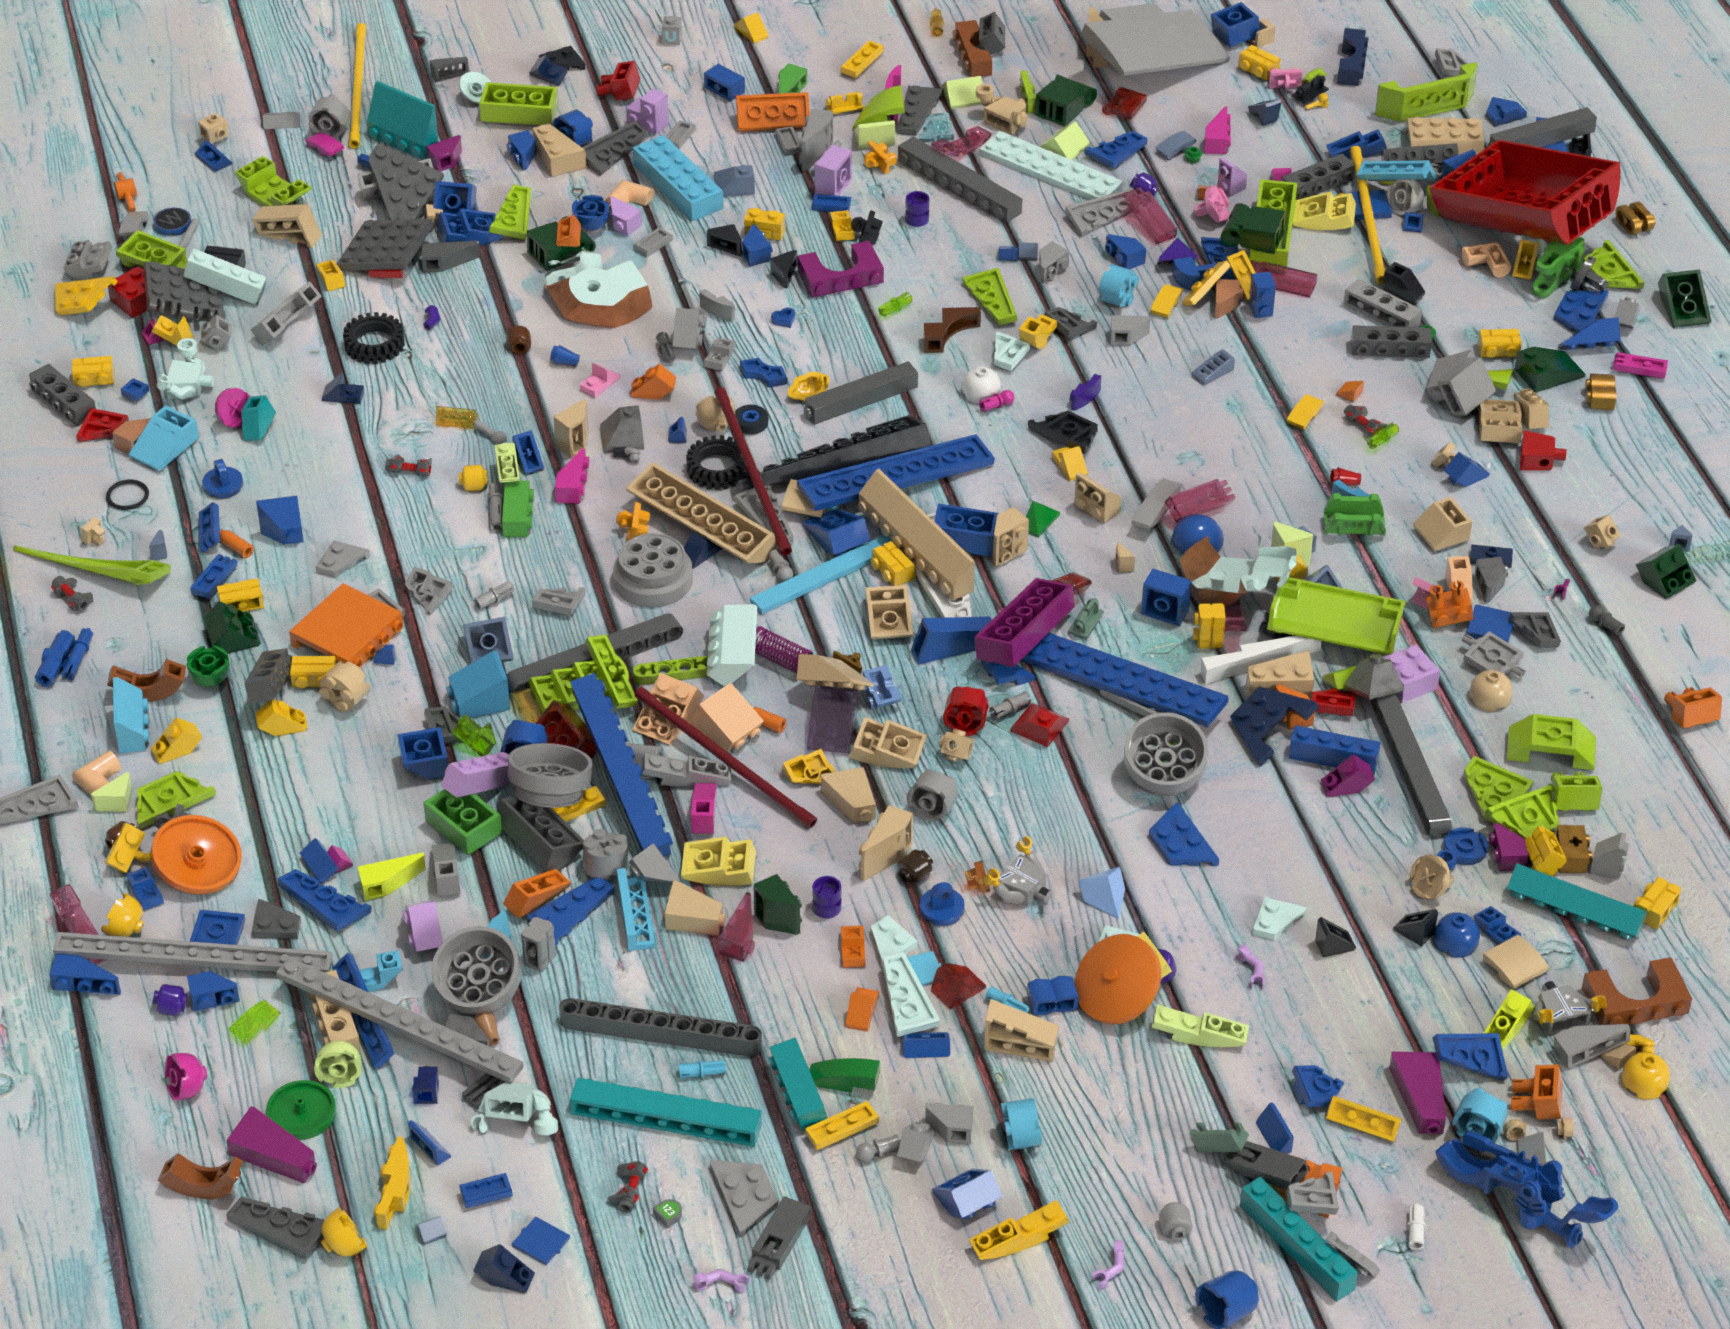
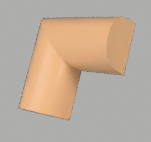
(632, 192)
(1490, 254)
(95, 773)

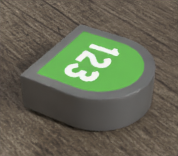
(668, 1212)

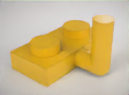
(126, 848)

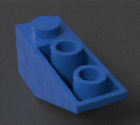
(1597, 332)
(81, 975)

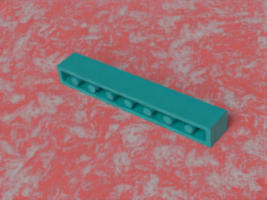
(666, 1112)

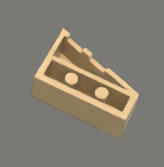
(558, 151)
(288, 222)
(1289, 671)
(1019, 1033)

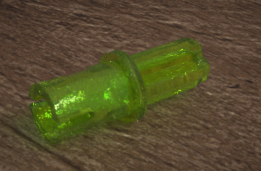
(895, 304)
(1383, 435)

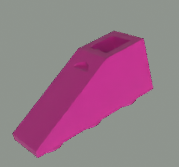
(1218, 133)
(570, 479)
(703, 808)

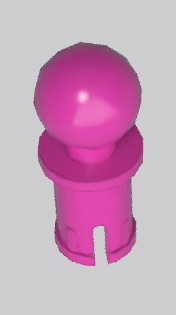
(996, 401)

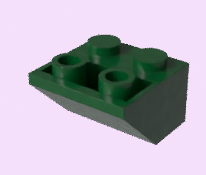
(1666, 571)
(231, 628)
(777, 906)

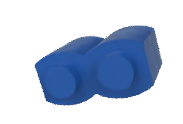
(1052, 995)

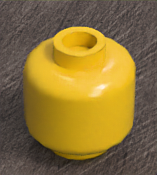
(473, 477)

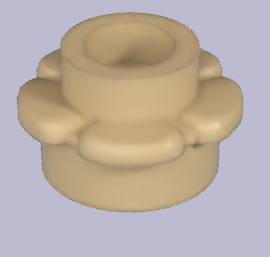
(1565, 1127)
(1517, 1132)

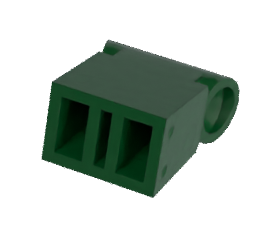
(1063, 100)
(1254, 228)
(543, 246)

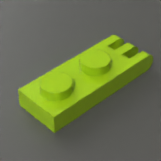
(1027, 91)

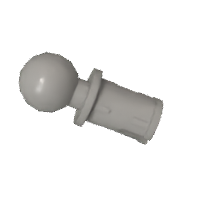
(780, 565)
(866, 1152)

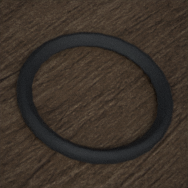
(128, 506)

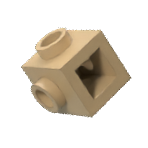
(213, 128)
(1602, 532)
(963, 748)

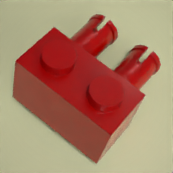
(622, 82)

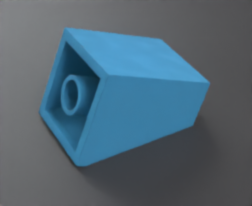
(479, 688)

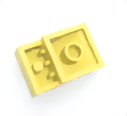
(1325, 212)
(719, 862)

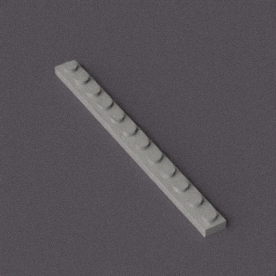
(186, 952)
(400, 1020)

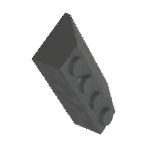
(539, 833)

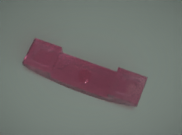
(973, 140)
(1234, 621)
(72, 914)

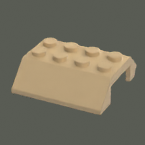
(1437, 131)

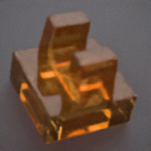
(976, 876)

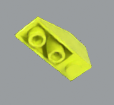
(387, 876)
(1510, 1017)

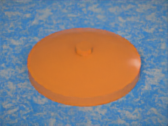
(196, 854)
(1118, 979)

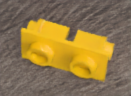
(851, 103)

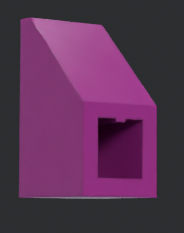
(445, 153)
(1348, 777)
(1508, 848)

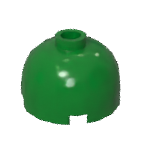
(208, 666)

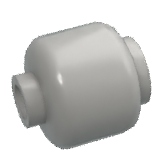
(1175, 1220)

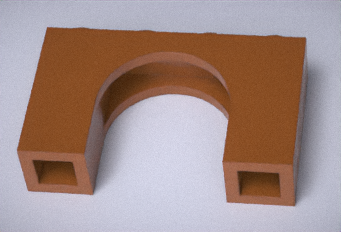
(1669, 1000)

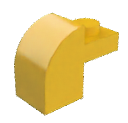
(1037, 330)

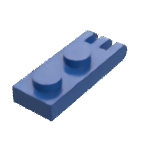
(209, 526)
(213, 576)

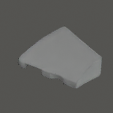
(428, 589)

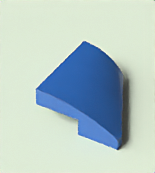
(1005, 674)

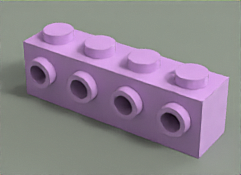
(476, 774)

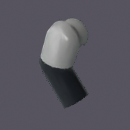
(630, 452)

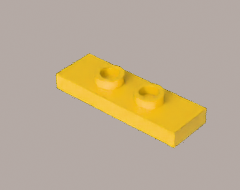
(1201, 287)

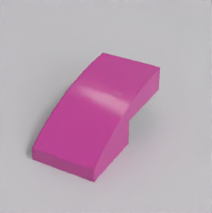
(326, 144)

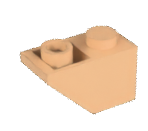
(1459, 569)

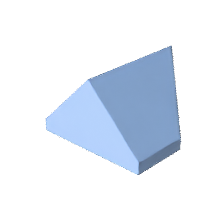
(1104, 891)

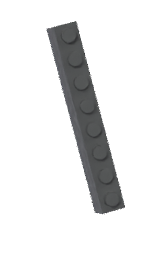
(960, 179)

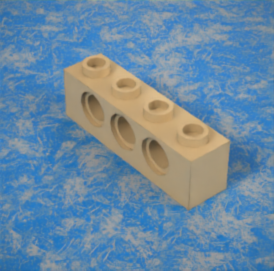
(334, 1020)

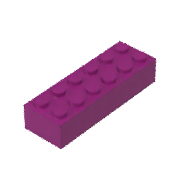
(1024, 622)

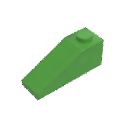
(792, 79)

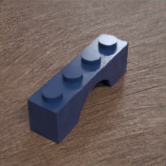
(1352, 67)

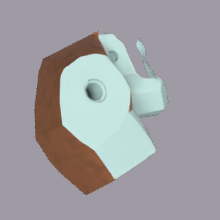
(597, 294)
(1227, 579)

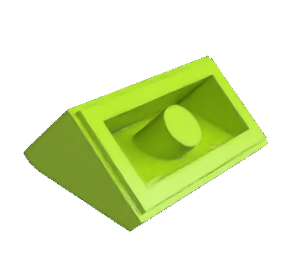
(1338, 678)

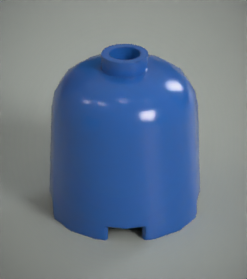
(1227, 1298)

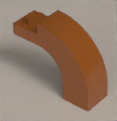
(154, 685)
(200, 1181)

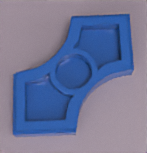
(768, 374)

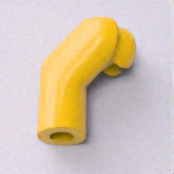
(1639, 1040)

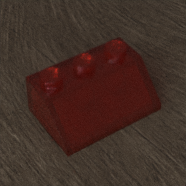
(566, 728)

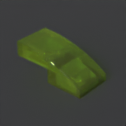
(254, 1019)

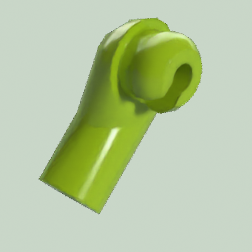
(1312, 74)

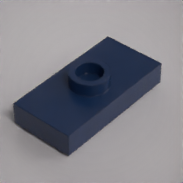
(1482, 552)

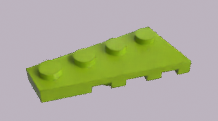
(992, 294)

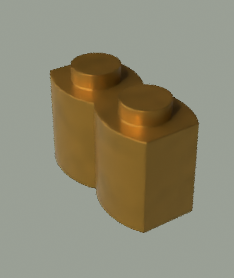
(1601, 391)

